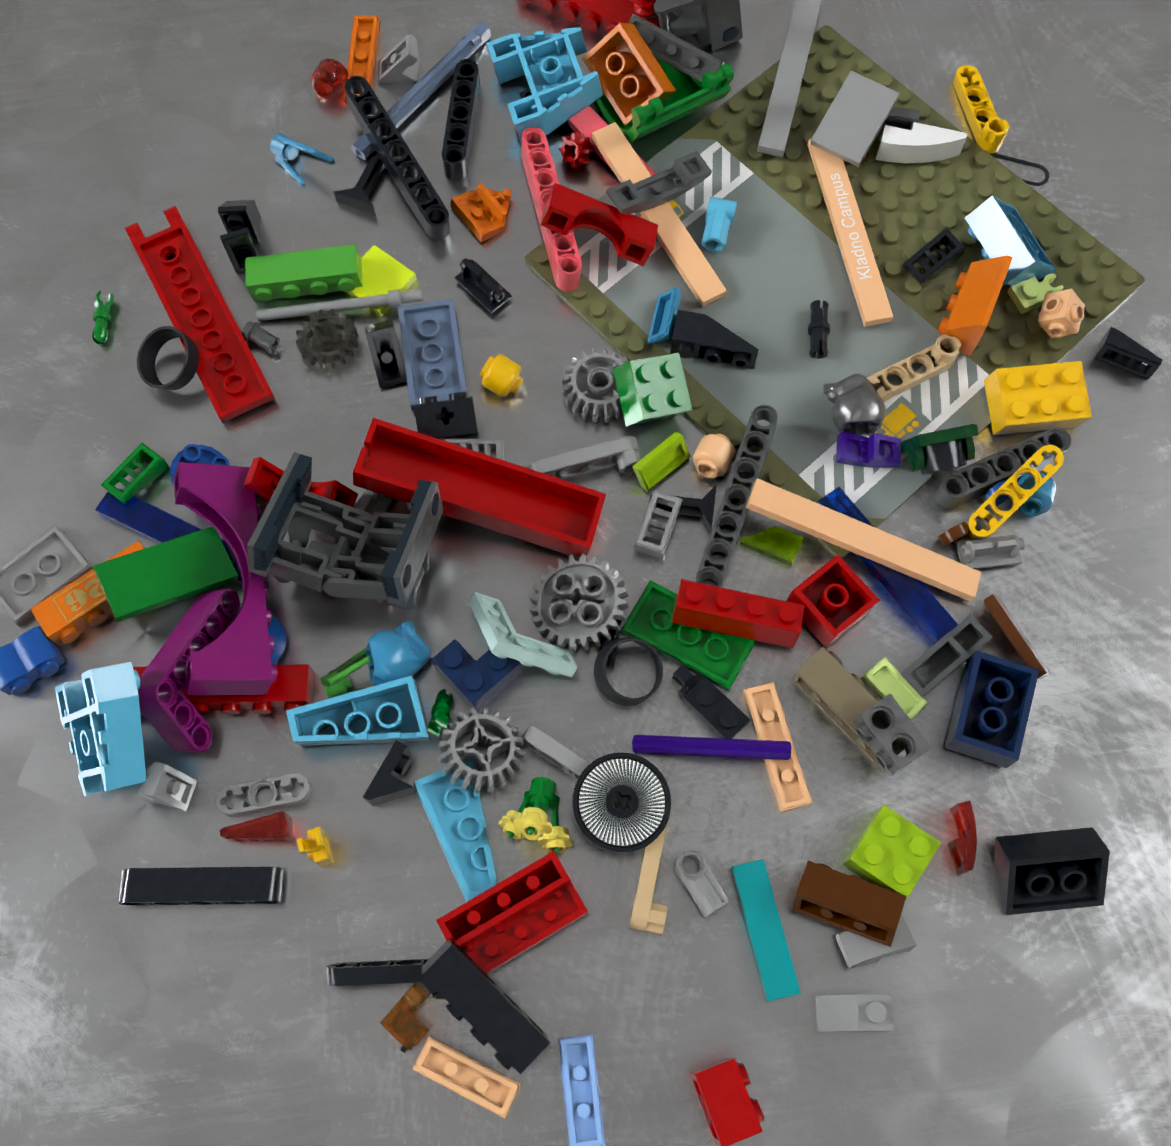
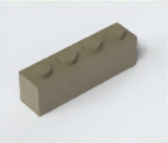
(839, 696)

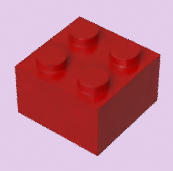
(833, 600)
(726, 1101)

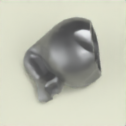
(856, 405)

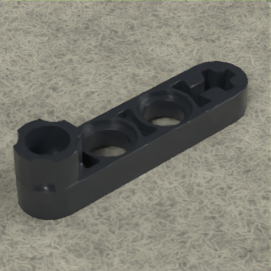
(376, 973)

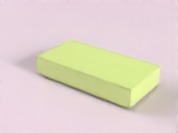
(886, 679)

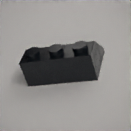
(1051, 870)

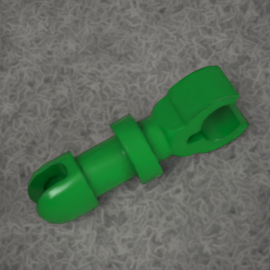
(102, 318)
(440, 712)

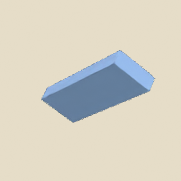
(581, 1091)

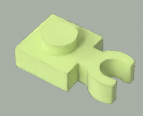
(1030, 293)

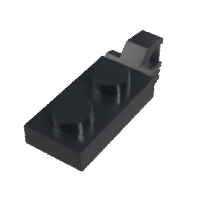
(710, 703)

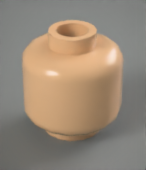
(714, 455)

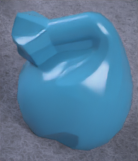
(395, 654)

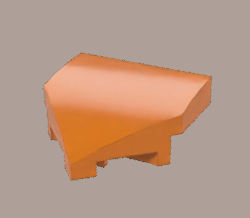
(483, 210)

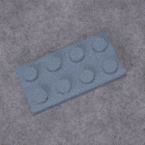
(431, 350)

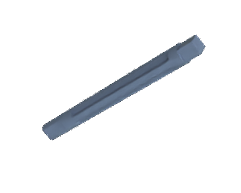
(429, 83)

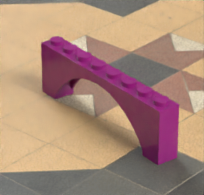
(241, 655)

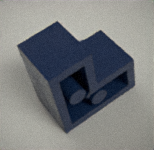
(474, 679)

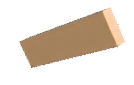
(770, 724)

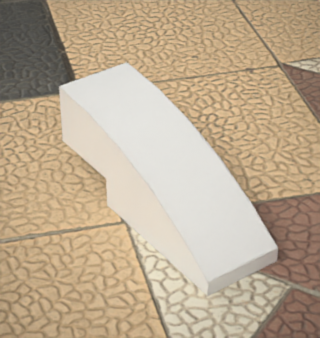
(920, 144)

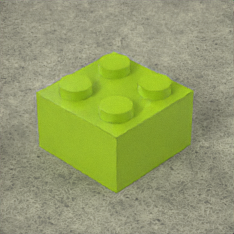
(892, 852)

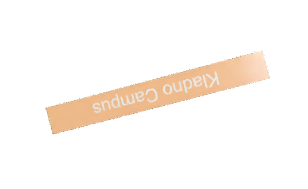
(851, 238)

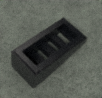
(945, 238)
(238, 247)
(1127, 354)

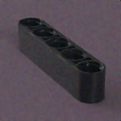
(461, 120)
(201, 886)

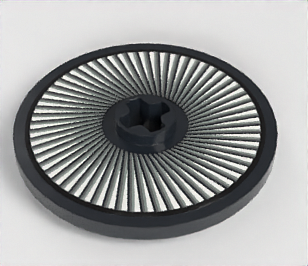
(611, 826)

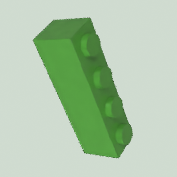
(304, 273)

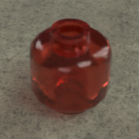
(329, 79)

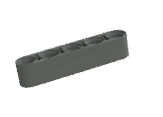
(989, 472)

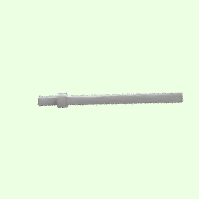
(393, 298)

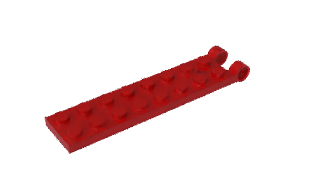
(201, 313)

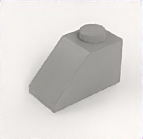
(854, 1013)

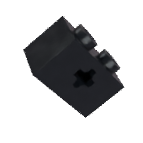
(461, 423)

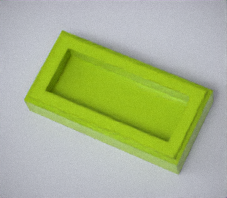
(661, 461)

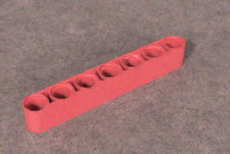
(541, 177)

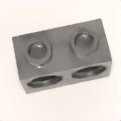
(898, 730)

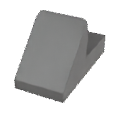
(400, 63)
(167, 786)

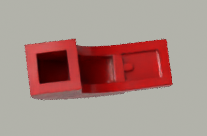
(264, 478)

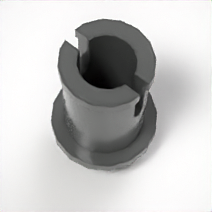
(254, 333)

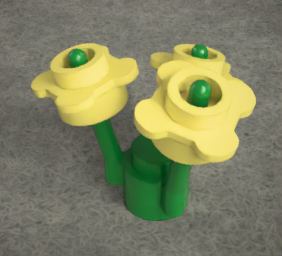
(532, 820)

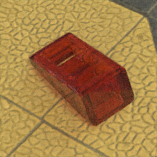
(269, 828)

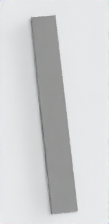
(789, 77)

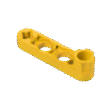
(987, 134)
(1015, 492)

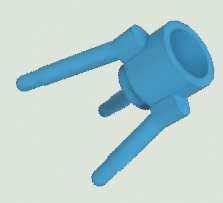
(287, 148)

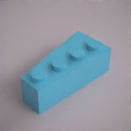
(363, 716)

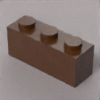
(849, 903)

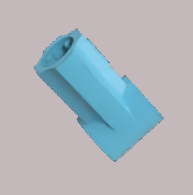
(718, 220)

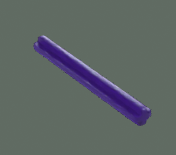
(712, 747)

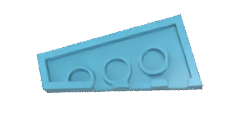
(459, 829)

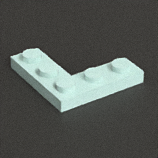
(506, 643)

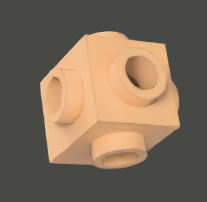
(1061, 313)

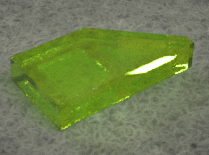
(774, 543)

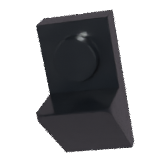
(385, 784)

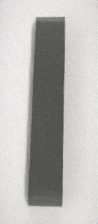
(738, 488)

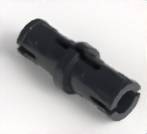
(819, 329)

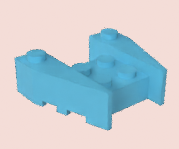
(552, 76)
(104, 727)

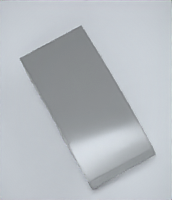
(863, 951)

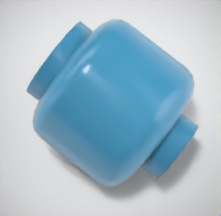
(1041, 500)

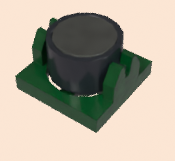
(941, 449)

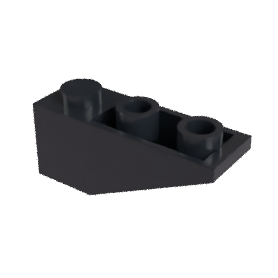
(706, 339)

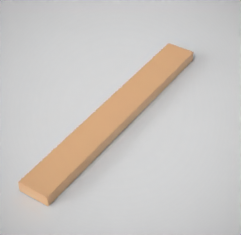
(671, 231)
(863, 540)

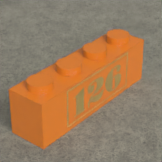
(76, 606)

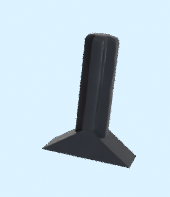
(358, 196)
(696, 507)

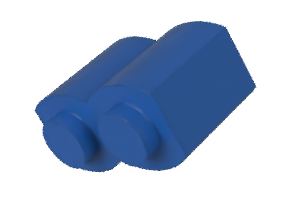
(27, 659)

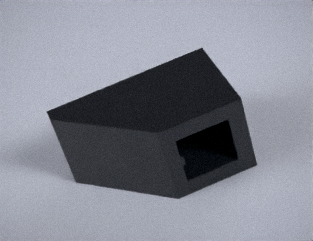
(241, 215)

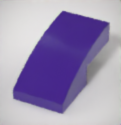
(871, 451)

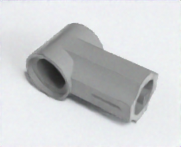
(702, 885)

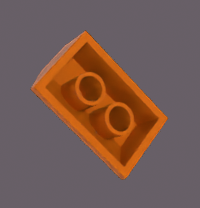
(627, 71)
(975, 301)

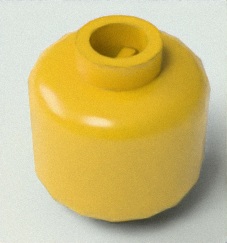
(501, 375)

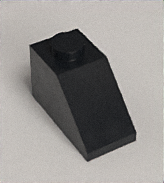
(386, 353)

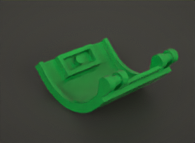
(688, 98)

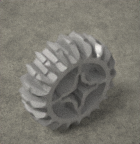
(503, 742)

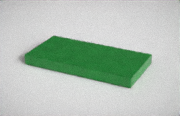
(165, 573)
(698, 650)

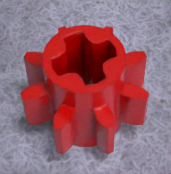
(575, 149)

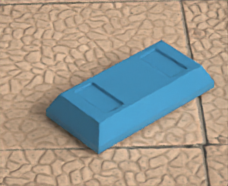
(664, 316)

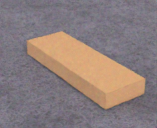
(467, 1077)

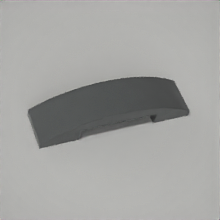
(660, 188)

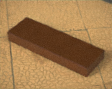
(1016, 635)

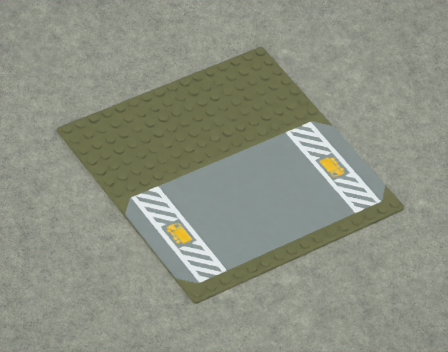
(788, 255)

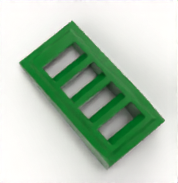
(127, 467)

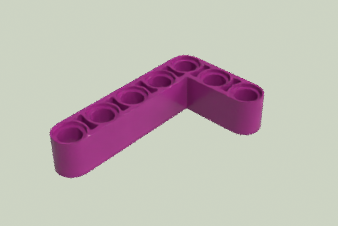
(165, 677)

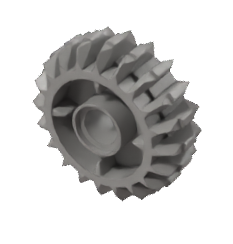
(580, 389)

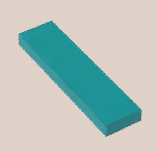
(765, 930)

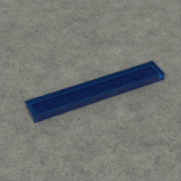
(152, 522)
(906, 590)

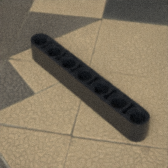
(395, 146)

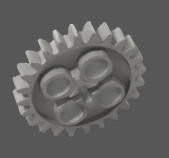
(574, 627)

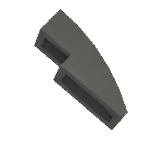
(946, 655)

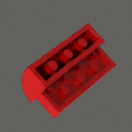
(515, 914)

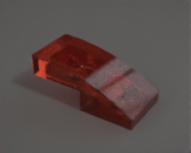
(965, 846)

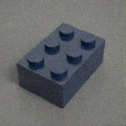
(992, 709)

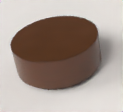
(954, 534)

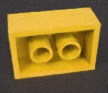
(1037, 397)

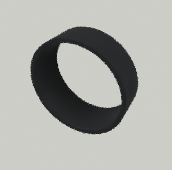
(148, 353)
(601, 677)

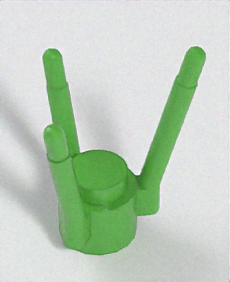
(338, 680)

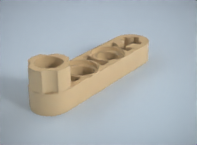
(943, 351)
(648, 915)

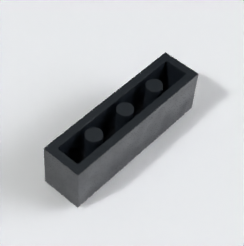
(484, 1005)

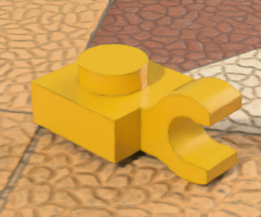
(316, 847)

